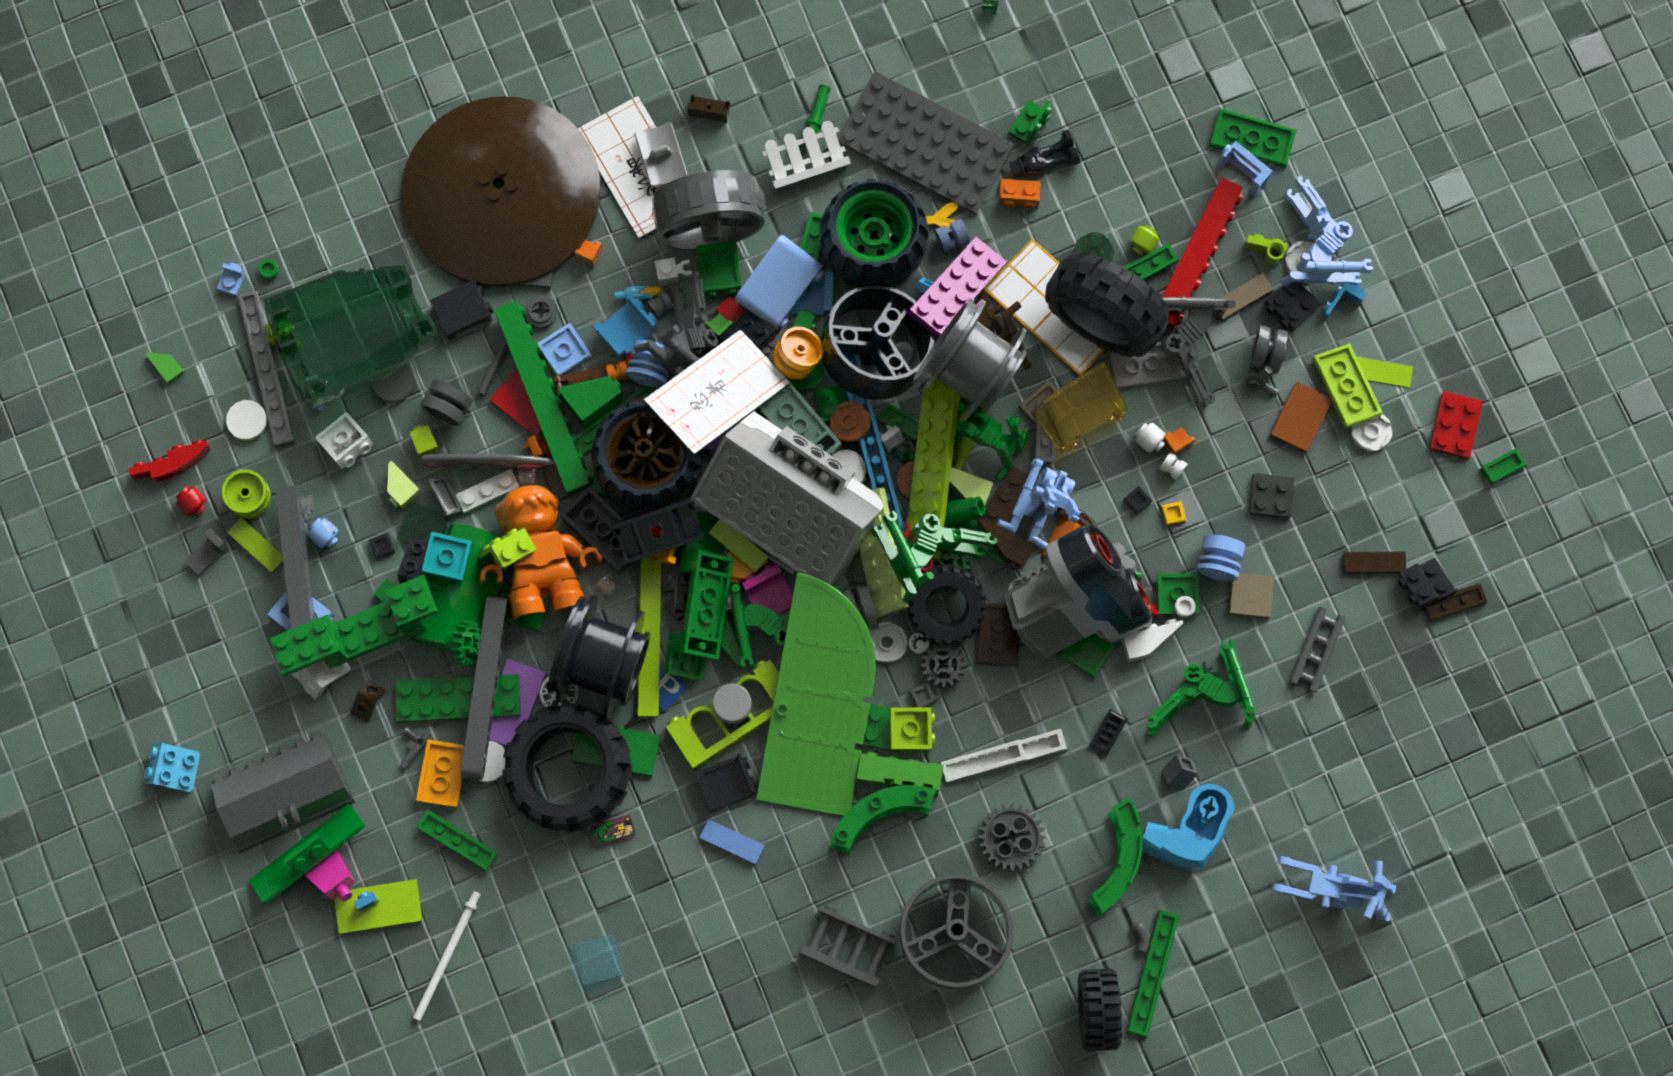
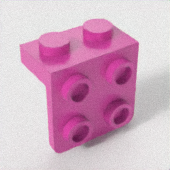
(769, 589)

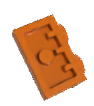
(1020, 193)

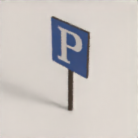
(669, 690)

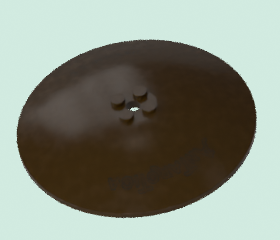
(511, 230)

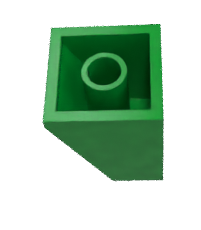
(591, 399)

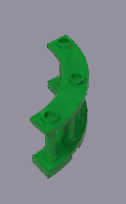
(879, 805)
(1128, 856)

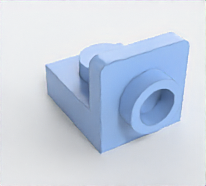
(231, 279)

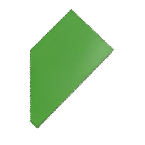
(166, 366)

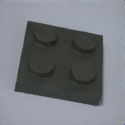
(1271, 495)

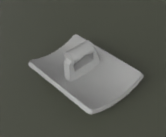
(660, 154)

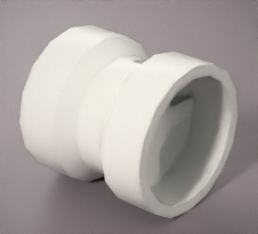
(1173, 466)

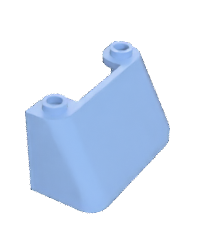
(779, 282)

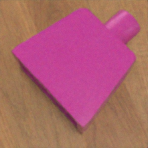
(332, 877)

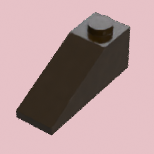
(1009, 546)

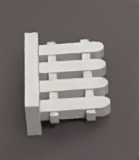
(814, 152)

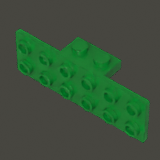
(307, 853)

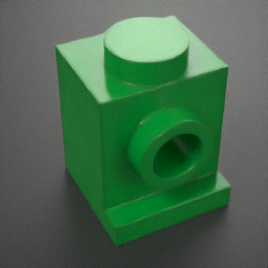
(806, 320)

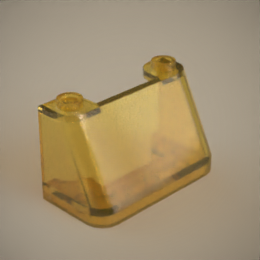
(1081, 407)

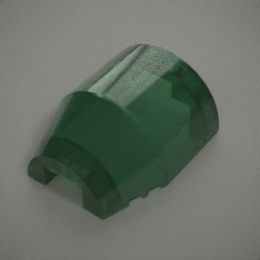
(347, 331)

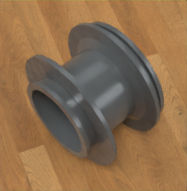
(971, 360)

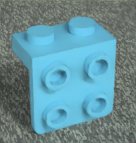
(172, 767)

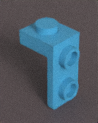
(1351, 292)

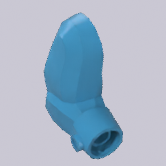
(1197, 833)

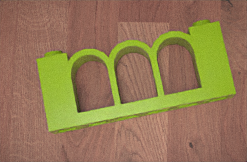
(688, 743)

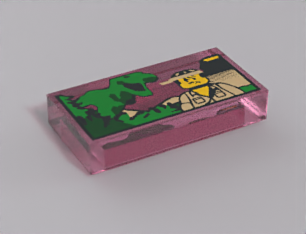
(613, 830)

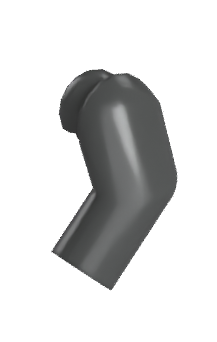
(1144, 935)

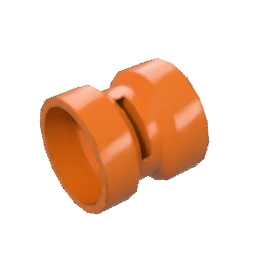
(617, 371)

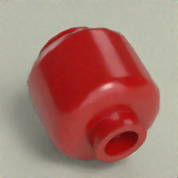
(191, 501)

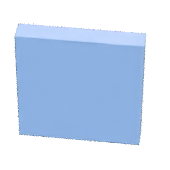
(564, 350)

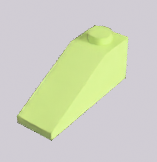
(968, 485)

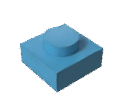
(366, 900)

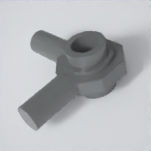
(1257, 380)

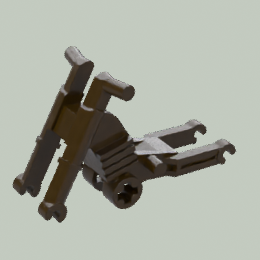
(1005, 327)

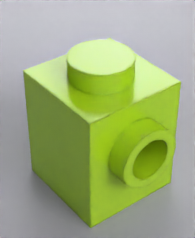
(424, 440)

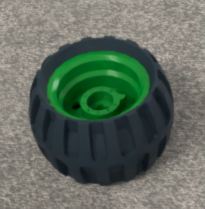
(882, 202)

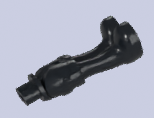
(1034, 160)

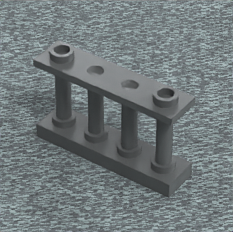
(831, 958)

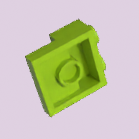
(911, 728)

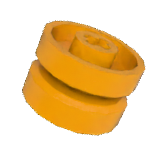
(797, 352)

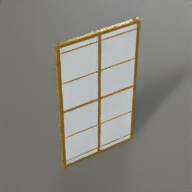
(1025, 281)

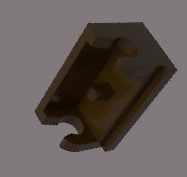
(709, 108)

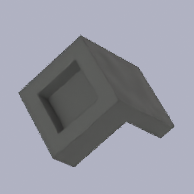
(1179, 772)

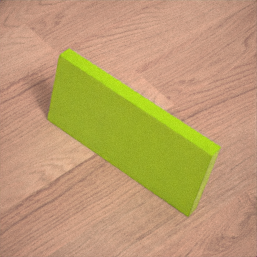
(1347, 386)
(397, 905)

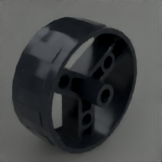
(842, 340)

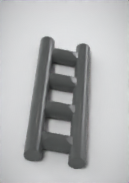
(1320, 661)

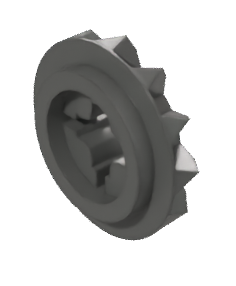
(548, 305)

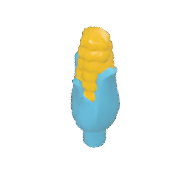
(639, 292)

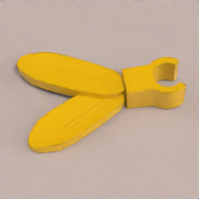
(940, 217)

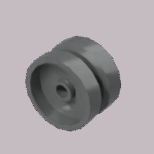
(1272, 350)
(446, 403)
(864, 606)

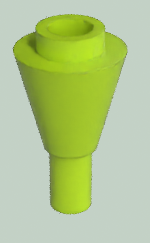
(964, 448)

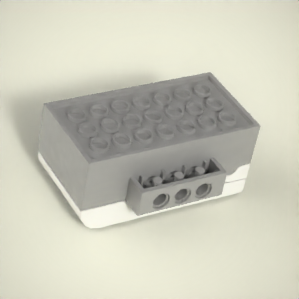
(788, 498)

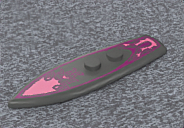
(485, 462)

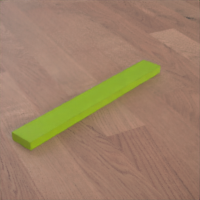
(651, 604)

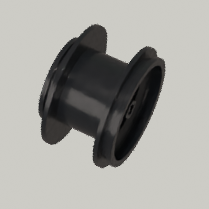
(598, 656)

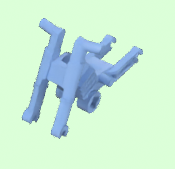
(1317, 263)
(1048, 495)
(1342, 889)

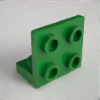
(1030, 121)

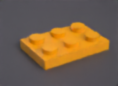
(441, 774)

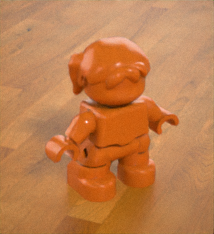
(546, 569)

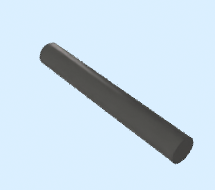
(493, 368)

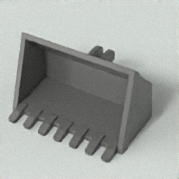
(281, 792)

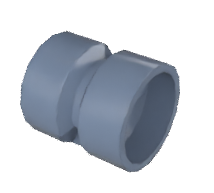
(958, 233)

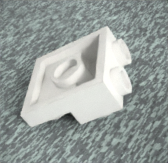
(344, 441)

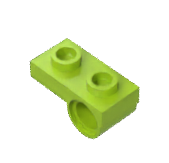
(1259, 243)

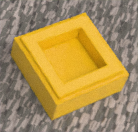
(1173, 513)

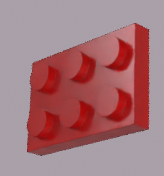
(1456, 425)

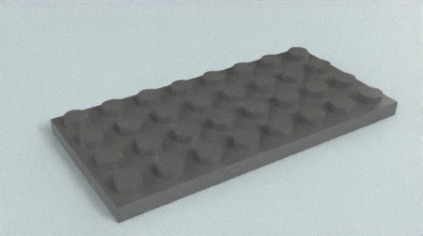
(925, 142)

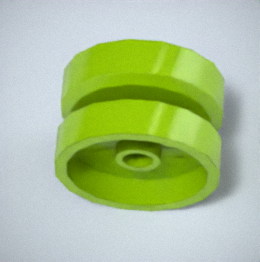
(235, 496)

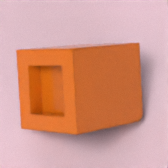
(589, 252)
(1177, 441)

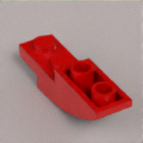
(179, 460)

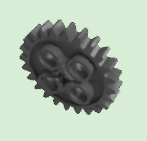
(1006, 819)

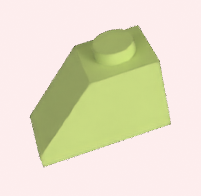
(400, 487)

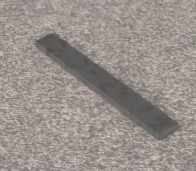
(266, 369)

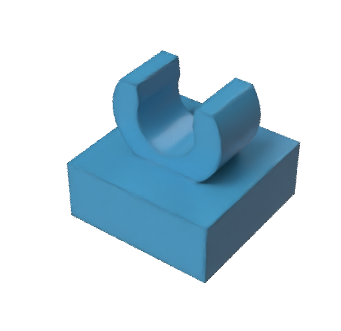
(923, 285)

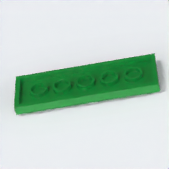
(451, 698)

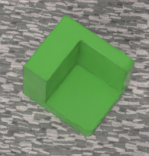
(718, 325)

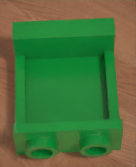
(719, 268)

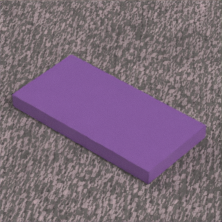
(530, 683)

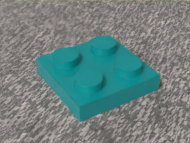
(446, 556)

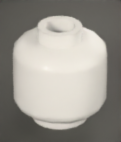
(1150, 437)

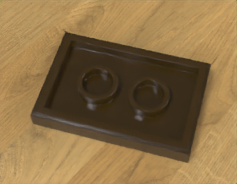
(997, 638)

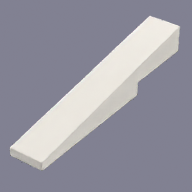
(1004, 755)

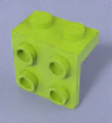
(509, 547)

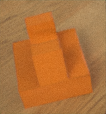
(538, 446)

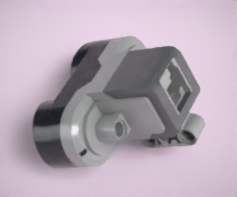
(1077, 594)

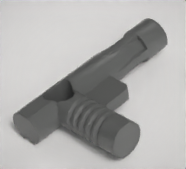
(413, 745)

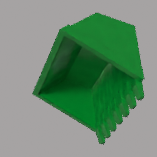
(464, 599)

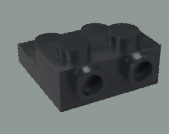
(1291, 305)
(1426, 584)

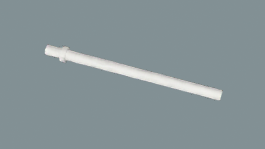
(470, 906)

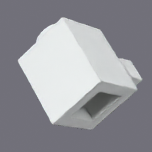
(668, 271)

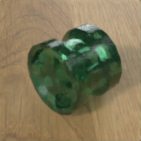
(989, 6)

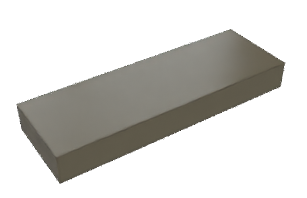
(1246, 294)

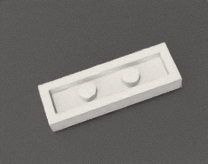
(487, 491)

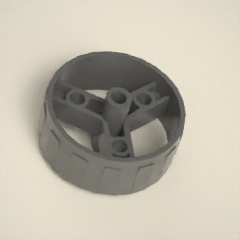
(707, 209)
(958, 885)

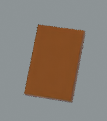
(1301, 417)

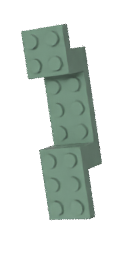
(792, 410)

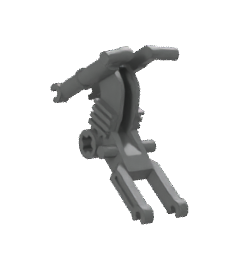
(1188, 333)
(687, 339)

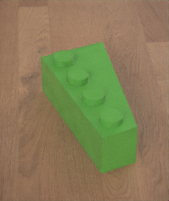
(891, 772)

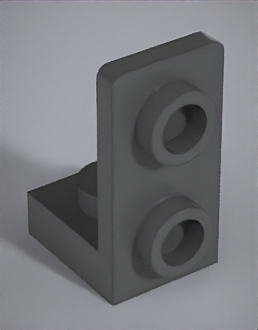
(206, 552)

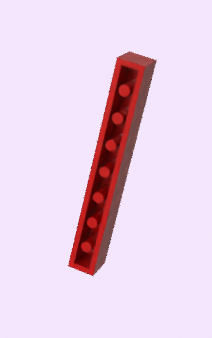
(1203, 244)

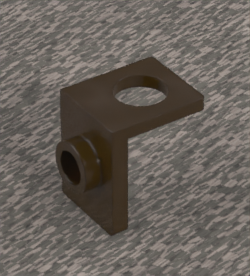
(366, 701)

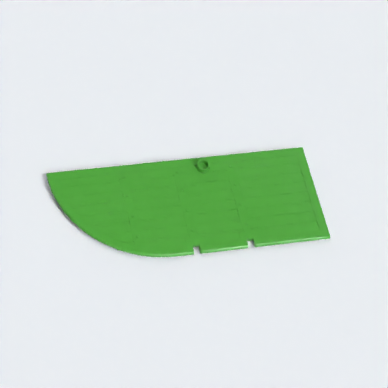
(819, 702)

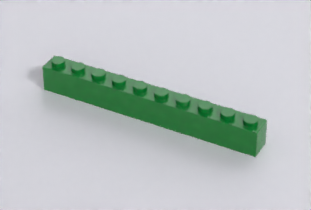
(542, 398)

